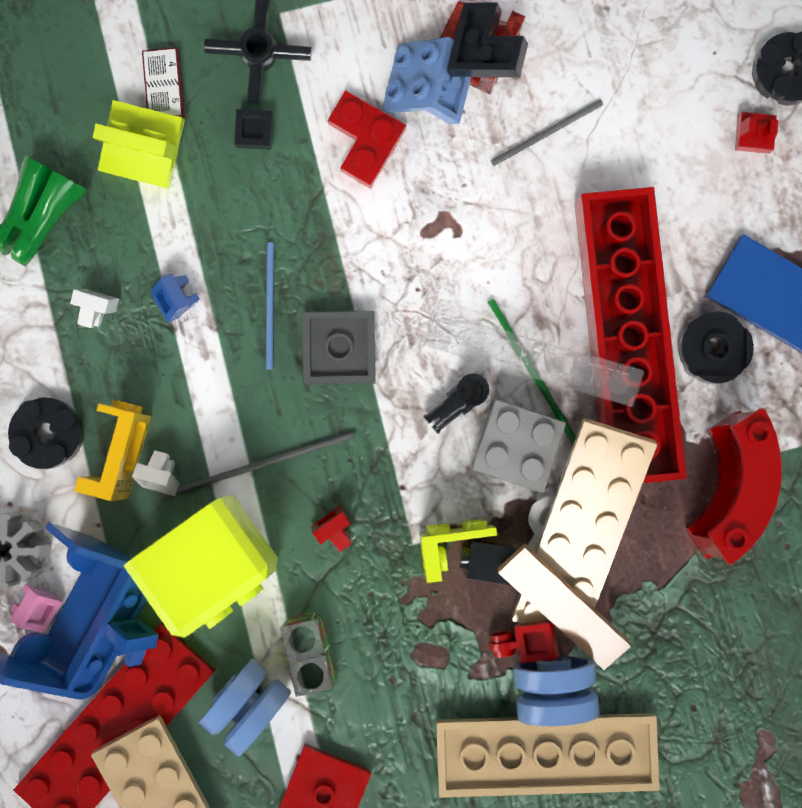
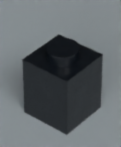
(483, 559)

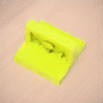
(139, 144)

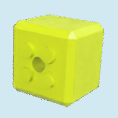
(204, 567)

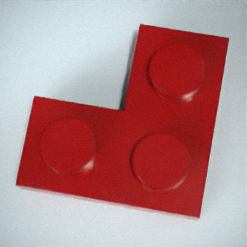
(374, 135)

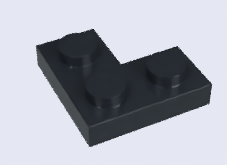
(479, 50)

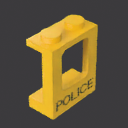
(122, 455)

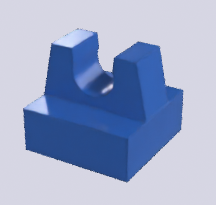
(170, 297)
(131, 639)

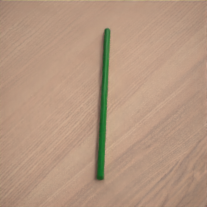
(540, 383)

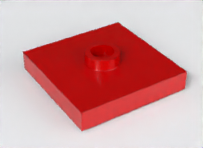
(325, 781)

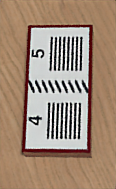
(163, 81)

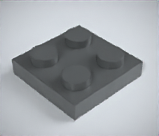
(338, 347)

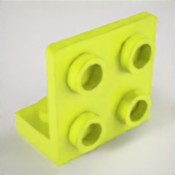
(435, 556)

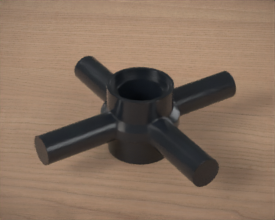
(258, 63)

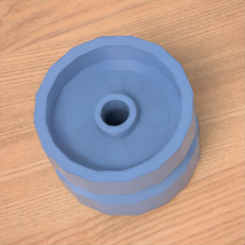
(556, 691)
(245, 707)

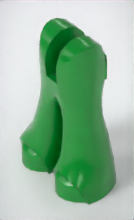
(29, 223)

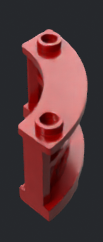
(746, 488)

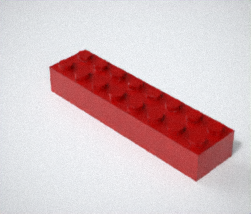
(631, 317)

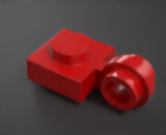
(533, 640)

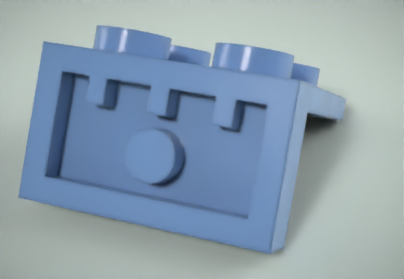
(423, 82)

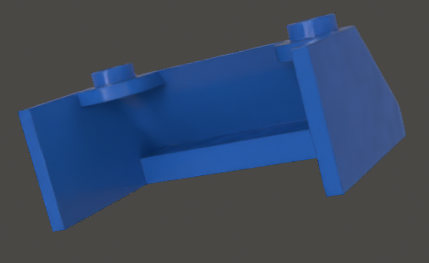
(75, 652)

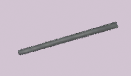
(546, 133)

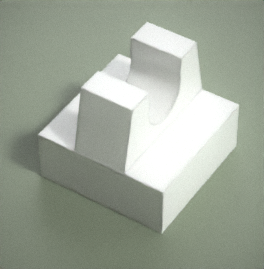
(93, 306)
(157, 474)

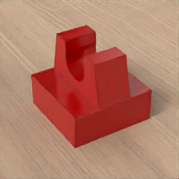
(756, 132)
(332, 527)

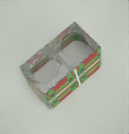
(297, 660)

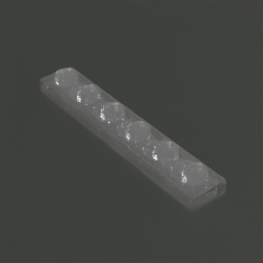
(534, 358)

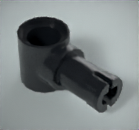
(456, 403)

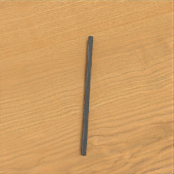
(259, 464)

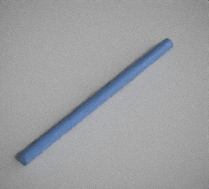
(269, 305)

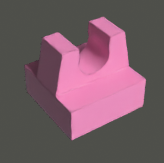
(35, 609)

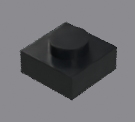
(253, 129)

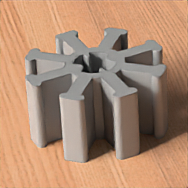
(19, 562)

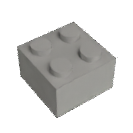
(518, 446)

